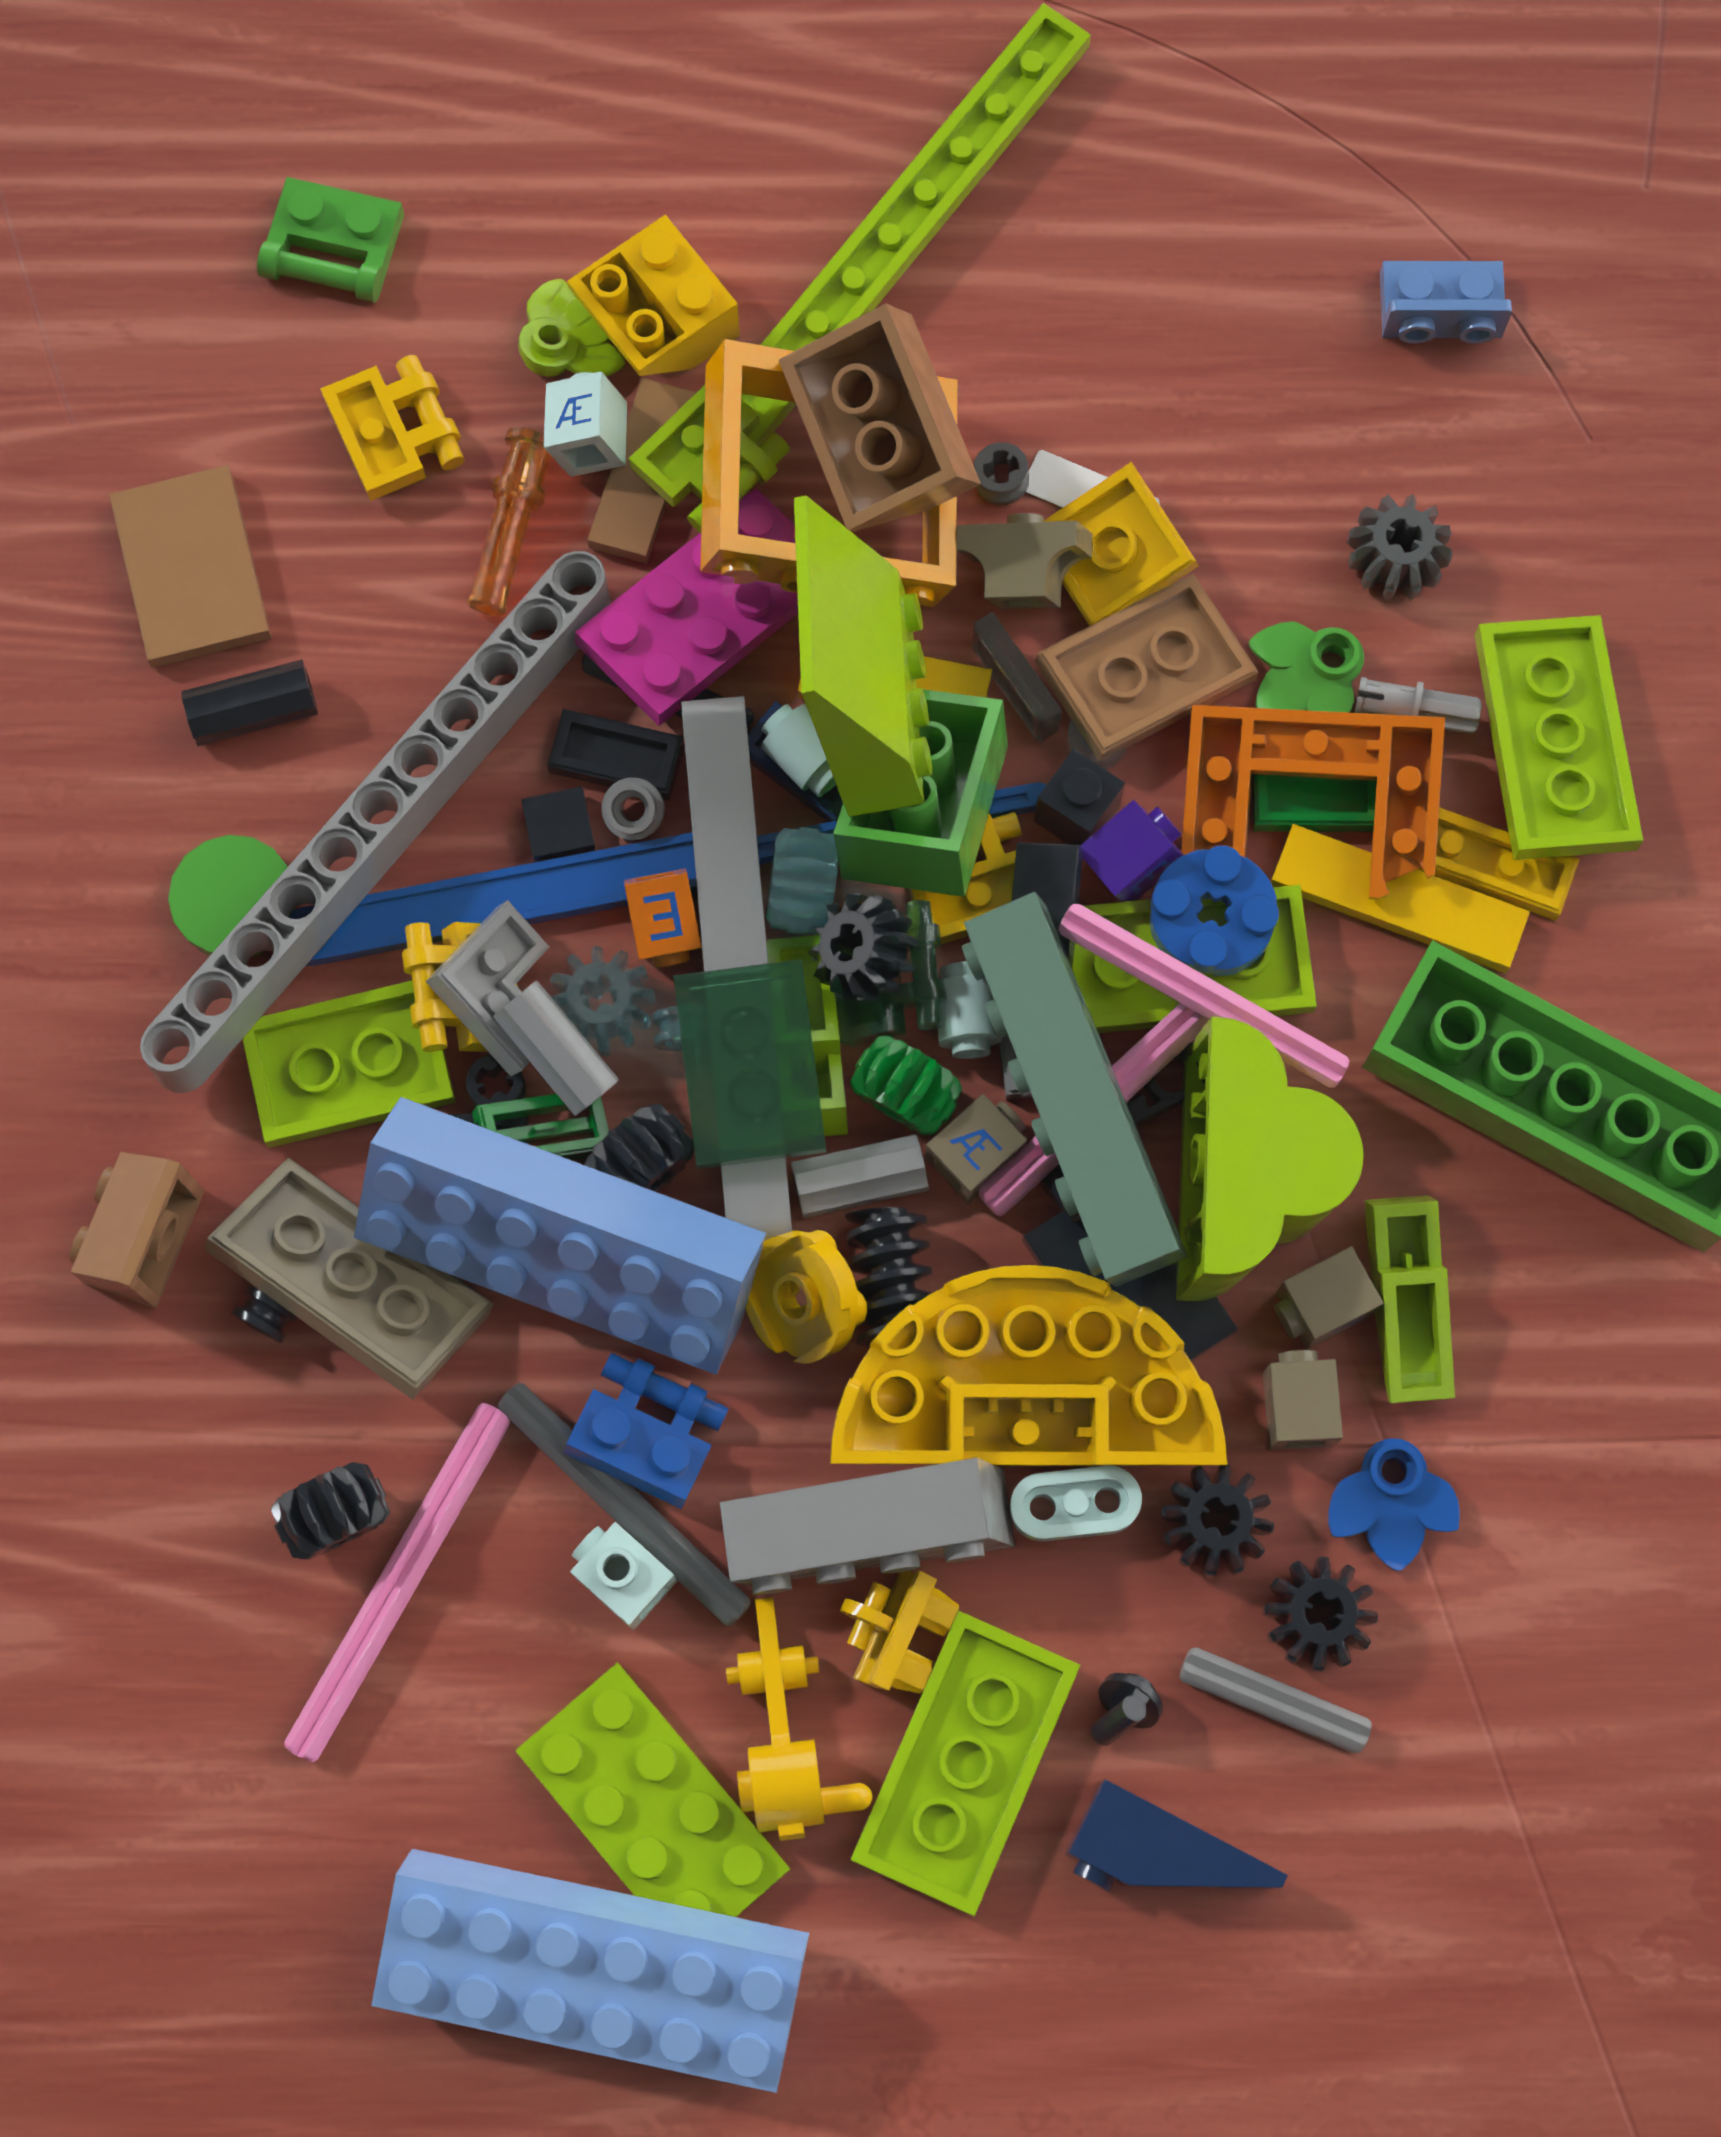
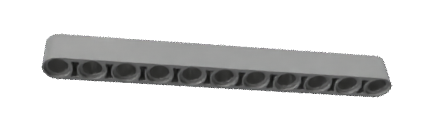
(375, 845)

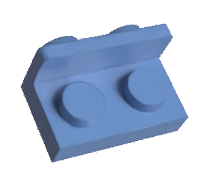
(1443, 300)

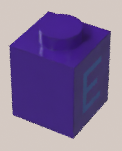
(1132, 850)

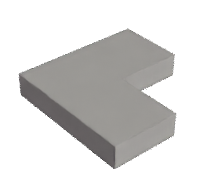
(483, 976)

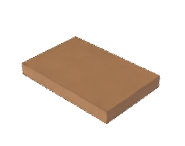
(190, 566)
(1146, 667)

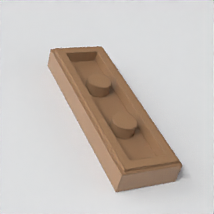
(629, 506)

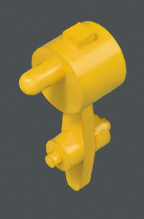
(785, 1775)

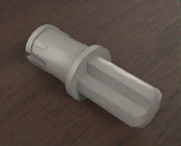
(1460, 711)

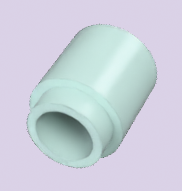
(797, 749)
(964, 1014)

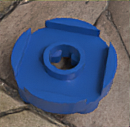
(1221, 877)

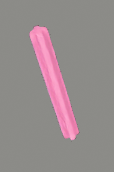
(1200, 992)
(1132, 1073)

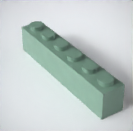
(1074, 1091)

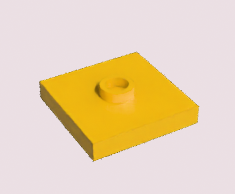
(1132, 546)

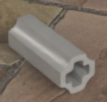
(556, 1048)
(860, 1176)

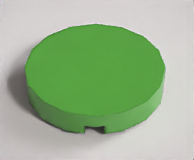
(220, 886)

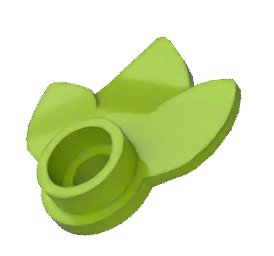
(577, 338)

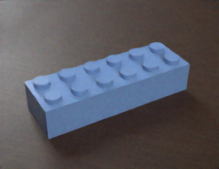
(557, 1234)

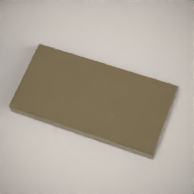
(375, 1305)

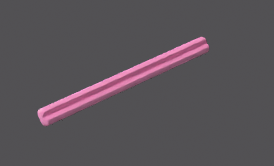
(397, 1583)

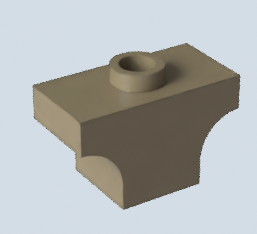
(1025, 558)

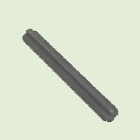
(627, 1508)

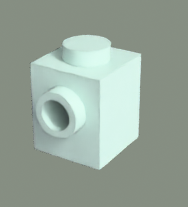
(621, 1573)

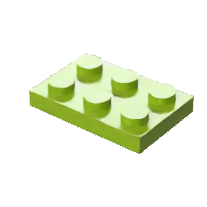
(341, 1065)

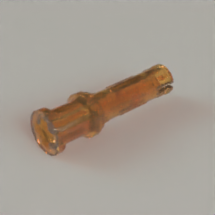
(517, 495)

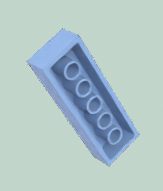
(590, 1969)

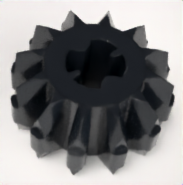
(863, 948)
(644, 1148)
(1224, 1499)
(330, 1510)
(1315, 1636)

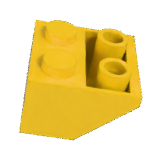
(658, 301)

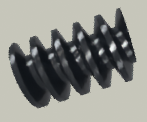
(886, 1263)

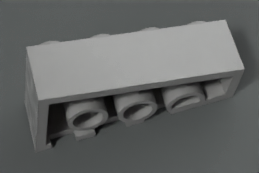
(867, 1523)

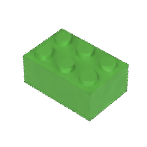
(935, 841)

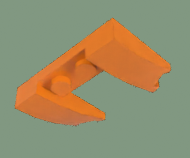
(1391, 749)

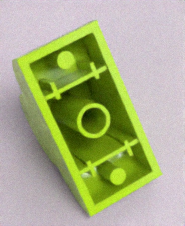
(1254, 1158)

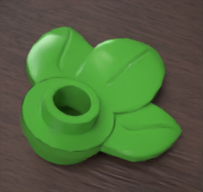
(1297, 672)

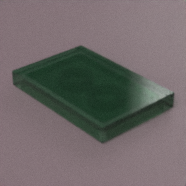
(749, 1064)

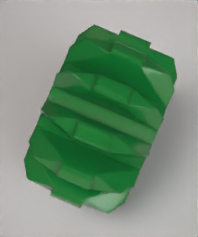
(906, 1085)

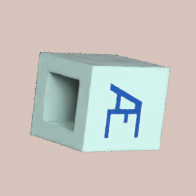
(585, 424)

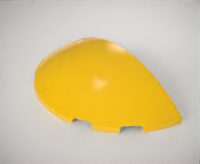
(1028, 1375)

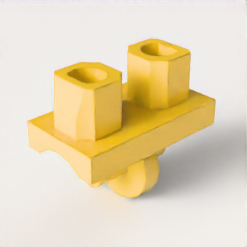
(888, 1624)

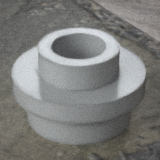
(614, 803)

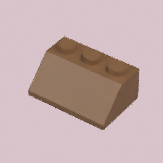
(879, 419)

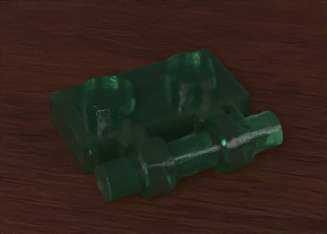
(864, 1022)

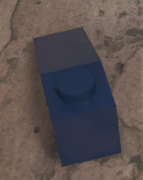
(1147, 1846)

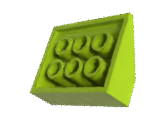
(860, 665)

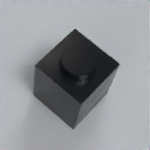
(1078, 799)

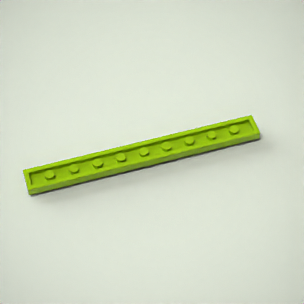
(928, 191)

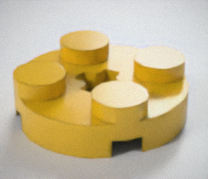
(830, 1293)

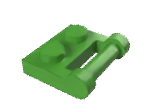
(335, 224)

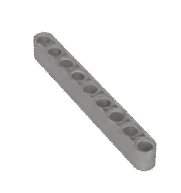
(731, 907)

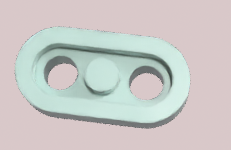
(1074, 1503)

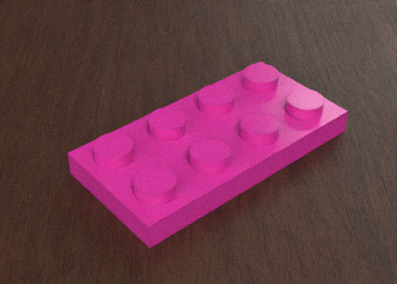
(686, 625)

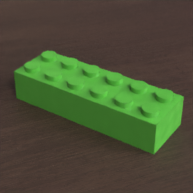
(1557, 1093)

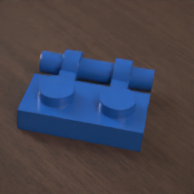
(638, 1446)

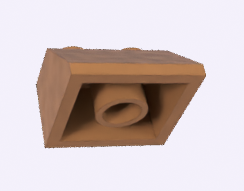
(136, 1227)

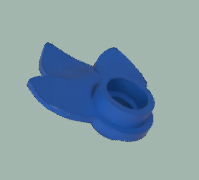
(1393, 1513)

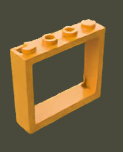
(756, 371)

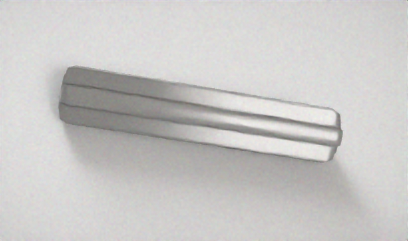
(1275, 1700)

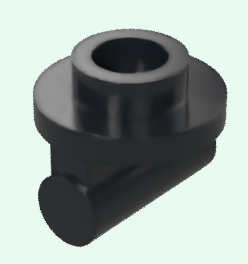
(1129, 1704)

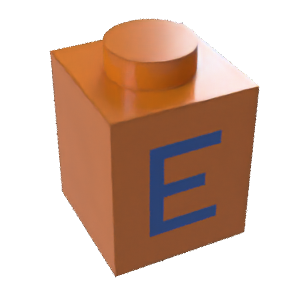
(663, 917)

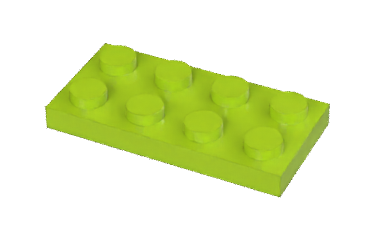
(1558, 737)
(1276, 982)
(965, 1763)
(650, 1801)

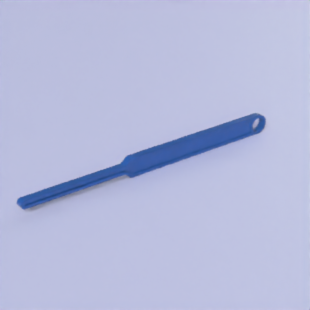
(546, 888)

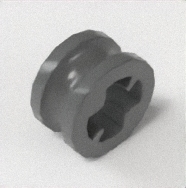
(1018, 482)

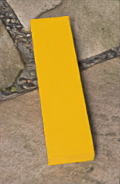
(1416, 907)

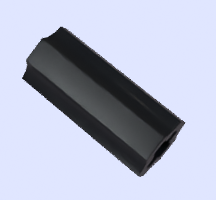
(249, 702)

